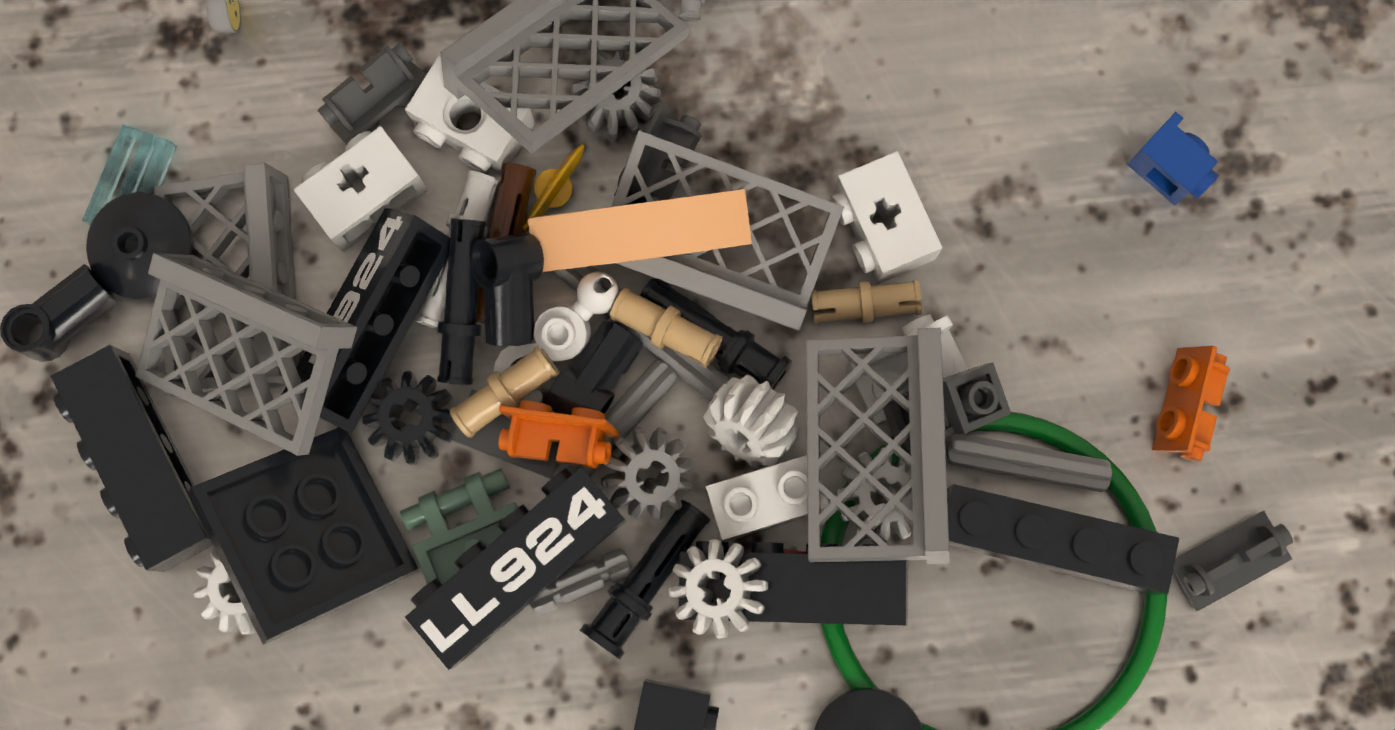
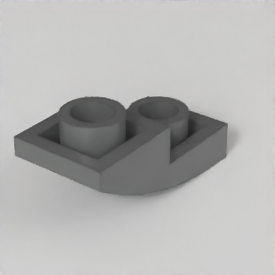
(970, 402)

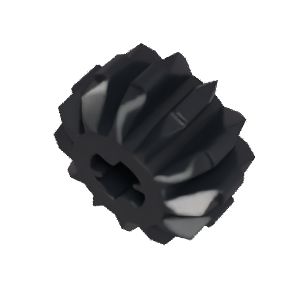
(412, 437)

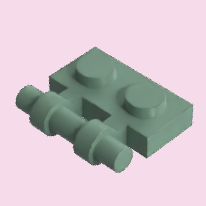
(446, 545)

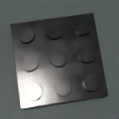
(302, 534)

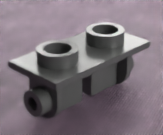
(393, 84)
(653, 161)
(1232, 559)

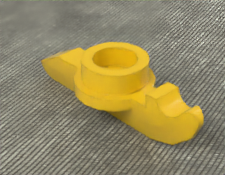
(554, 186)

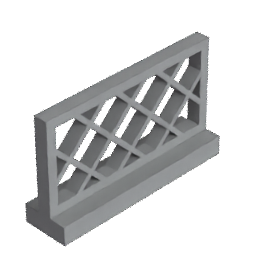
(530, 23)
(268, 244)
(717, 280)
(262, 310)
(927, 448)

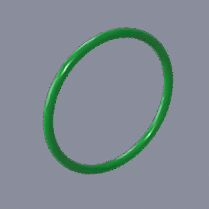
(1138, 516)

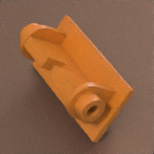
(1195, 379)
(579, 434)

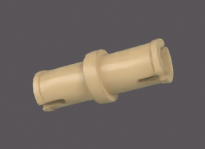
(866, 302)
(665, 327)
(503, 390)

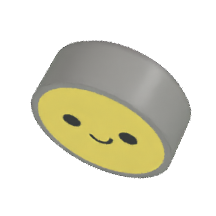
(223, 15)

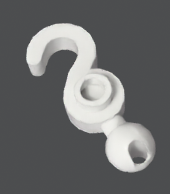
(564, 329)

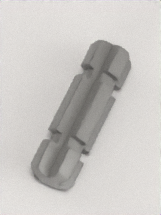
(583, 581)

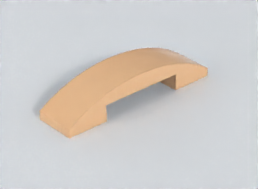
(643, 230)

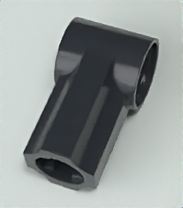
(506, 272)
(62, 311)
(595, 371)

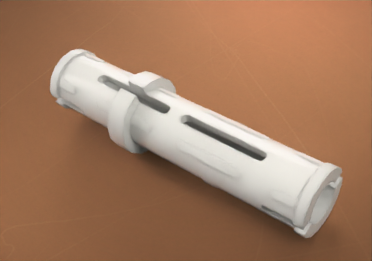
(473, 205)

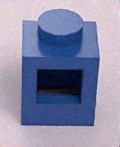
(1175, 162)

